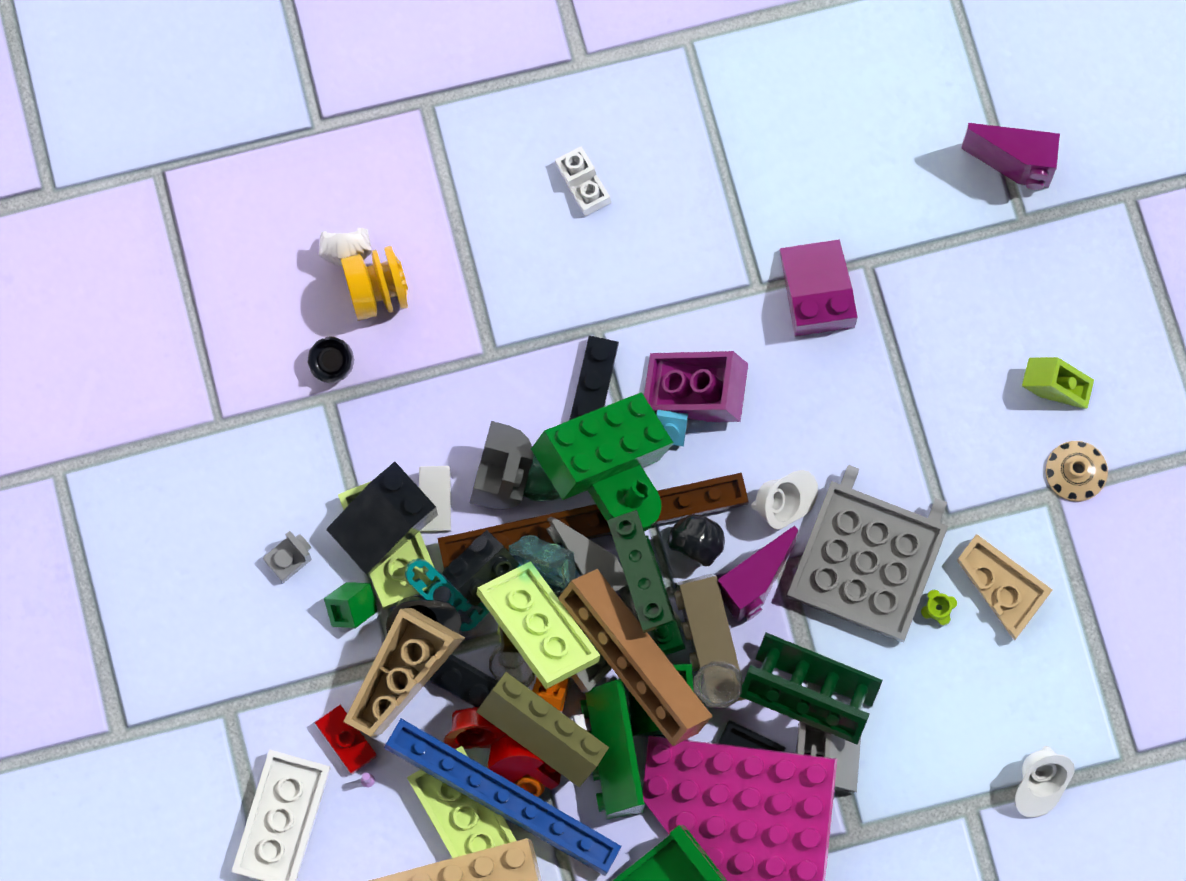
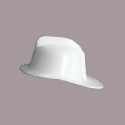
(786, 498)
(1043, 782)

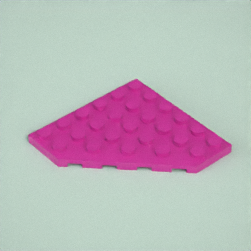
(745, 806)

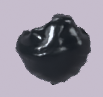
(697, 538)

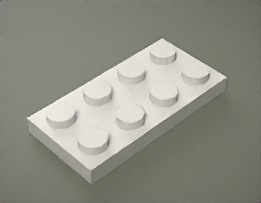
(281, 818)

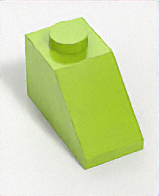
(1057, 381)

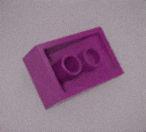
(1019, 154)
(818, 288)
(698, 384)
(750, 582)

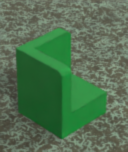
(350, 605)

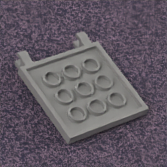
(868, 559)

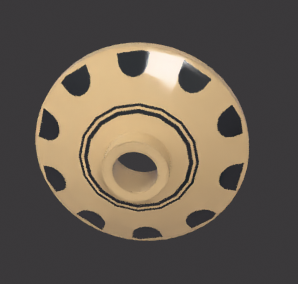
(1074, 485)

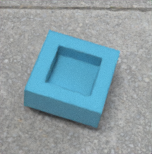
(674, 424)

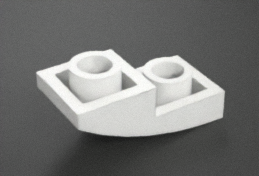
(583, 181)

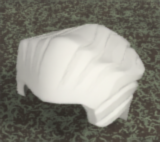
(342, 245)

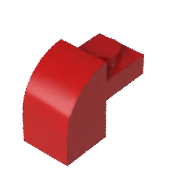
(515, 761)

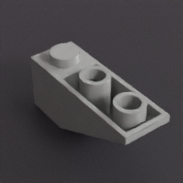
(587, 554)

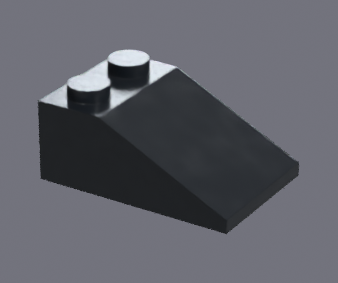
(382, 518)

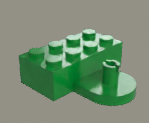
(607, 457)

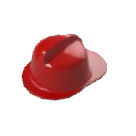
(471, 730)

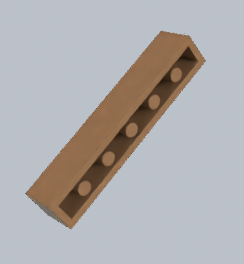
(635, 657)

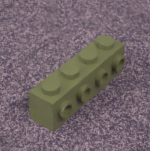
(542, 729)

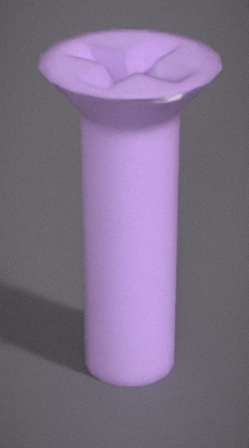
(367, 780)

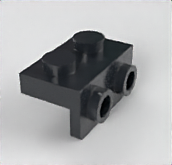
(478, 565)

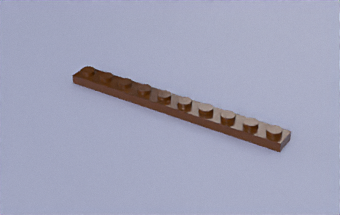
(676, 503)

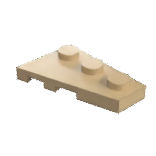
(1004, 584)

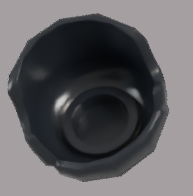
(330, 359)

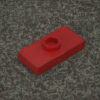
(346, 740)

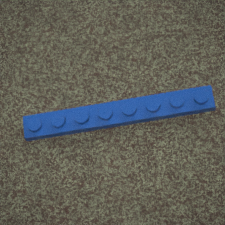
(502, 797)

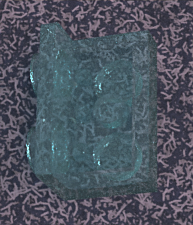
(551, 560)

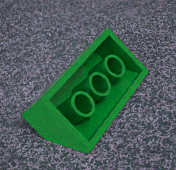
(618, 768)

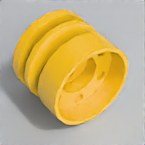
(375, 283)

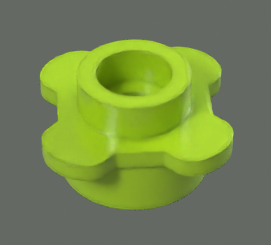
(936, 598)

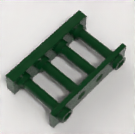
(645, 582)
(803, 703)

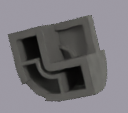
(502, 468)

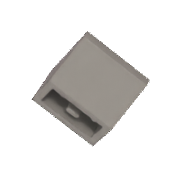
(820, 743)

